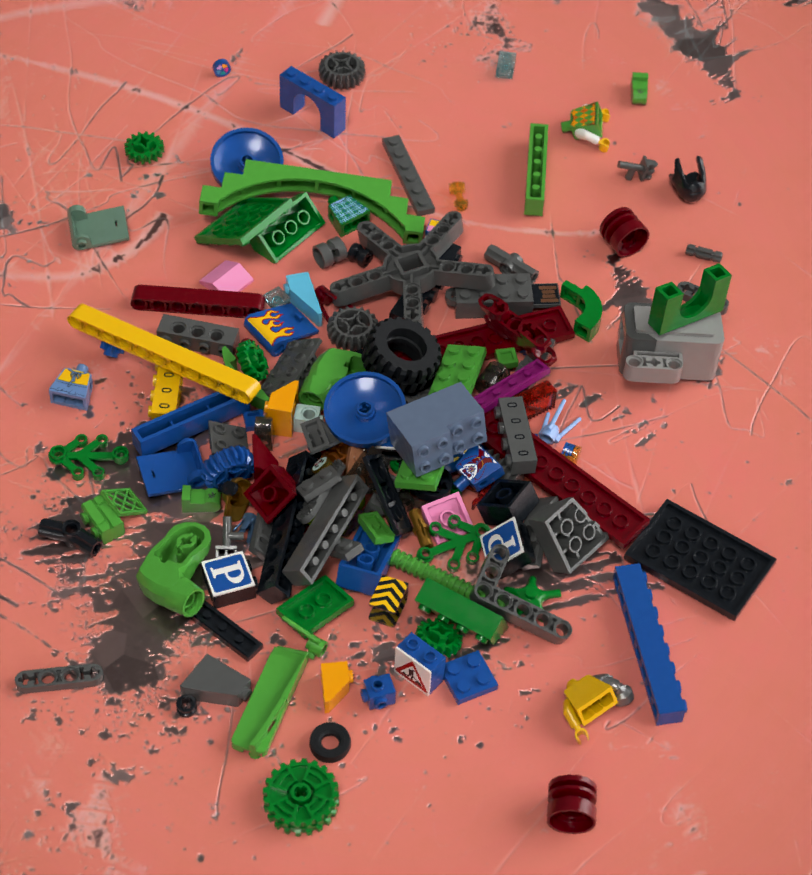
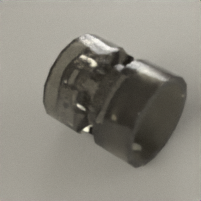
(491, 375)

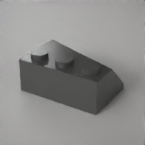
(566, 534)

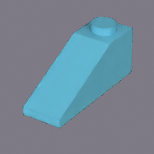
(303, 296)

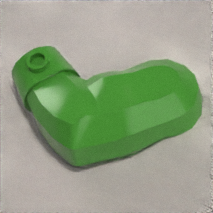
(325, 372)
(171, 565)

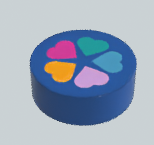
(221, 67)

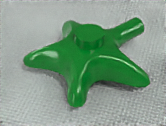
(533, 594)

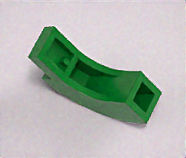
(589, 304)

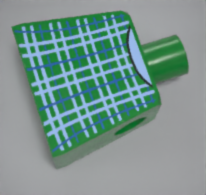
(346, 214)

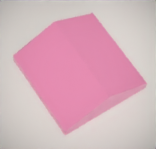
(227, 277)
(441, 510)

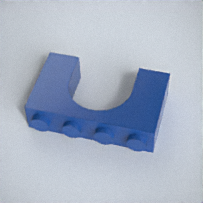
(331, 104)

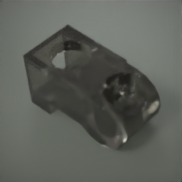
(264, 430)

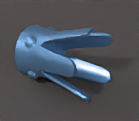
(247, 522)

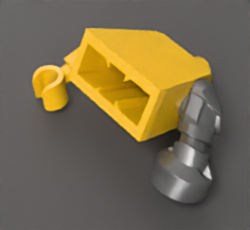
(591, 698)

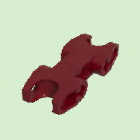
(522, 332)

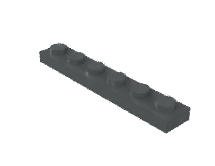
(408, 175)

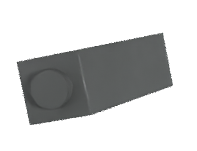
(216, 683)

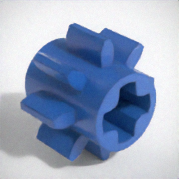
(111, 350)

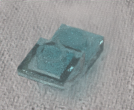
(506, 65)

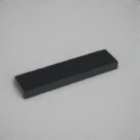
(227, 631)

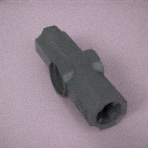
(509, 263)

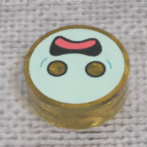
(320, 464)

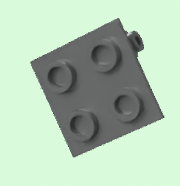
(226, 435)

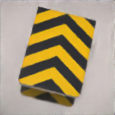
(388, 601)

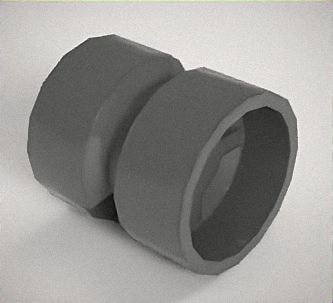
(329, 252)

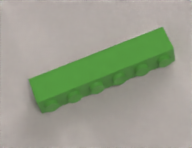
(536, 169)

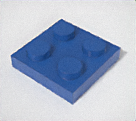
(469, 677)

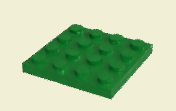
(244, 221)

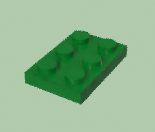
(316, 605)

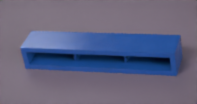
(185, 422)

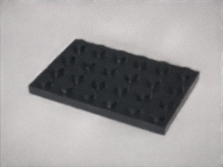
(700, 559)

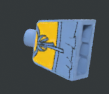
(72, 388)

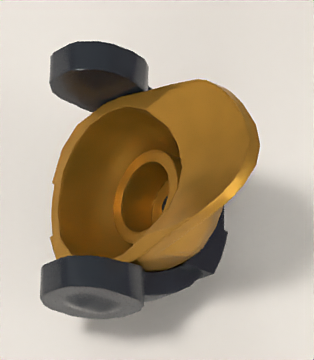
(234, 499)

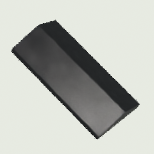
(387, 494)

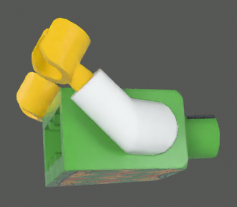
(587, 124)

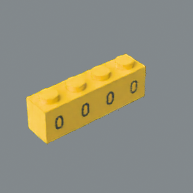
(166, 393)

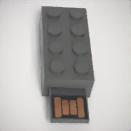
(511, 288)

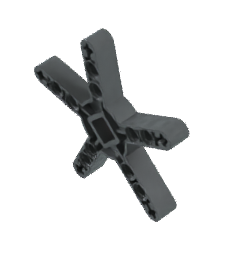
(412, 267)

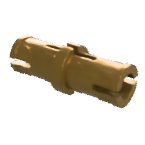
(420, 528)

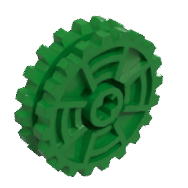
(301, 797)

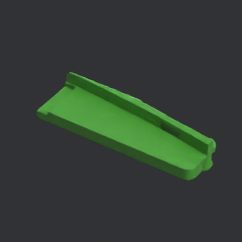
(269, 702)

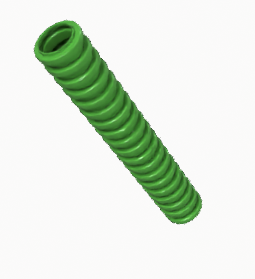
(424, 570)

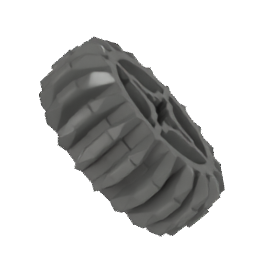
(341, 70)
(350, 327)

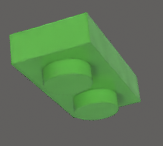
(376, 528)

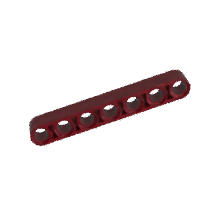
(196, 301)

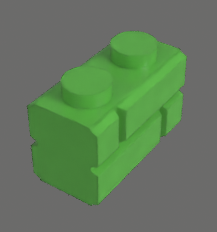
(102, 519)

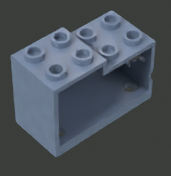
(436, 428)

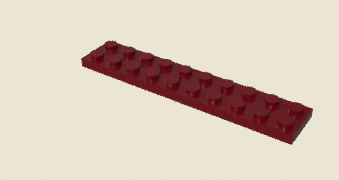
(550, 320)
(565, 479)

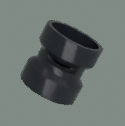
(360, 255)

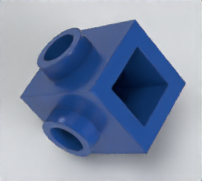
(378, 691)

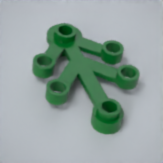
(119, 454)
(456, 542)

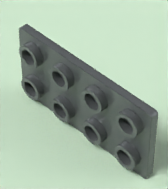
(292, 364)

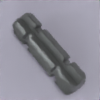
(704, 253)

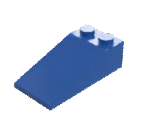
(366, 568)

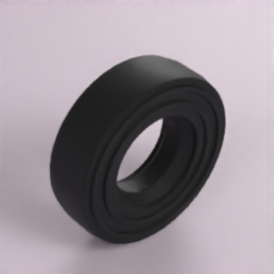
(330, 755)

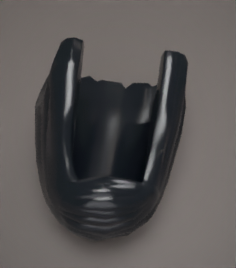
(690, 186)

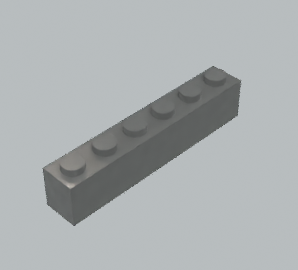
(325, 530)

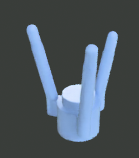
(550, 432)

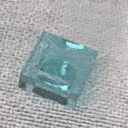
(276, 297)

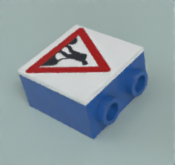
(419, 664)

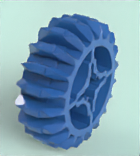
(227, 465)

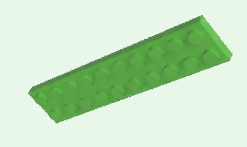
(458, 365)

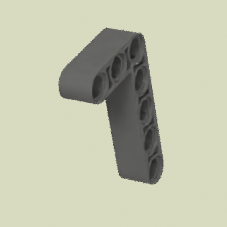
(512, 602)

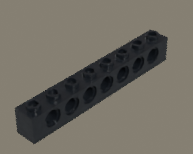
(285, 534)

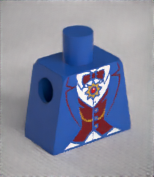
(477, 469)

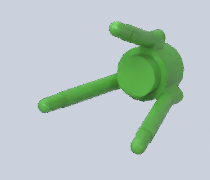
(315, 645)

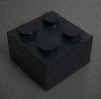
(507, 500)

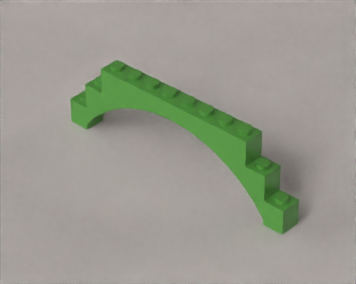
(267, 178)

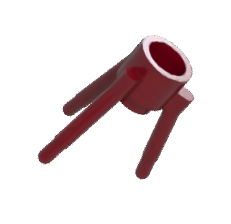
(325, 297)

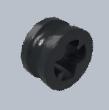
(186, 699)

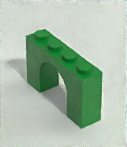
(666, 307)

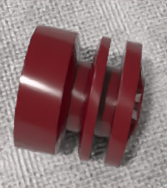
(624, 232)
(572, 804)

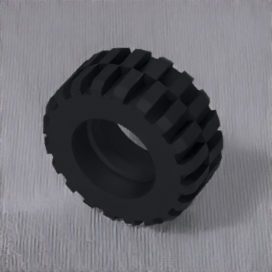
(410, 339)

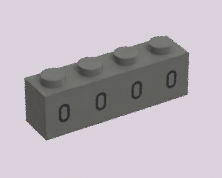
(516, 435)

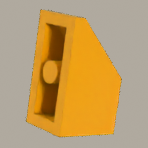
(335, 683)

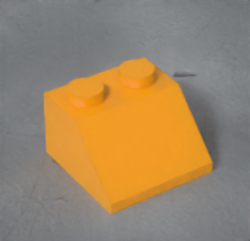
(282, 408)

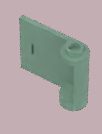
(97, 227)

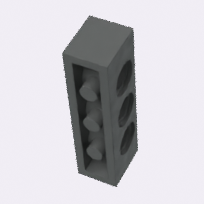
(198, 335)

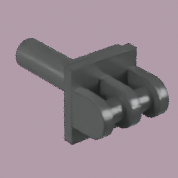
(644, 169)
(227, 537)

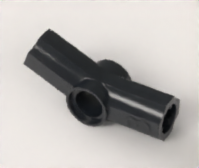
(62, 531)

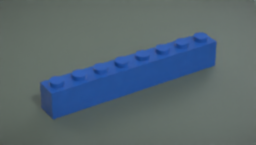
(649, 645)

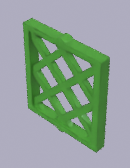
(139, 510)

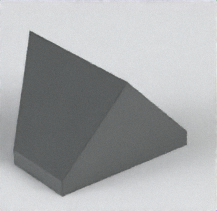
(318, 435)

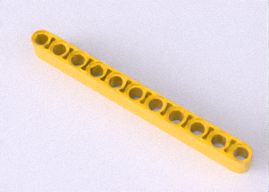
(164, 353)

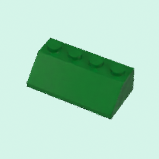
(288, 229)
(461, 612)

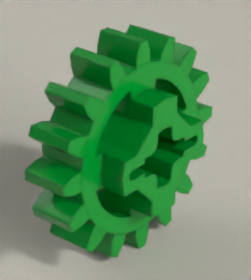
(144, 147)
(252, 360)
(440, 636)

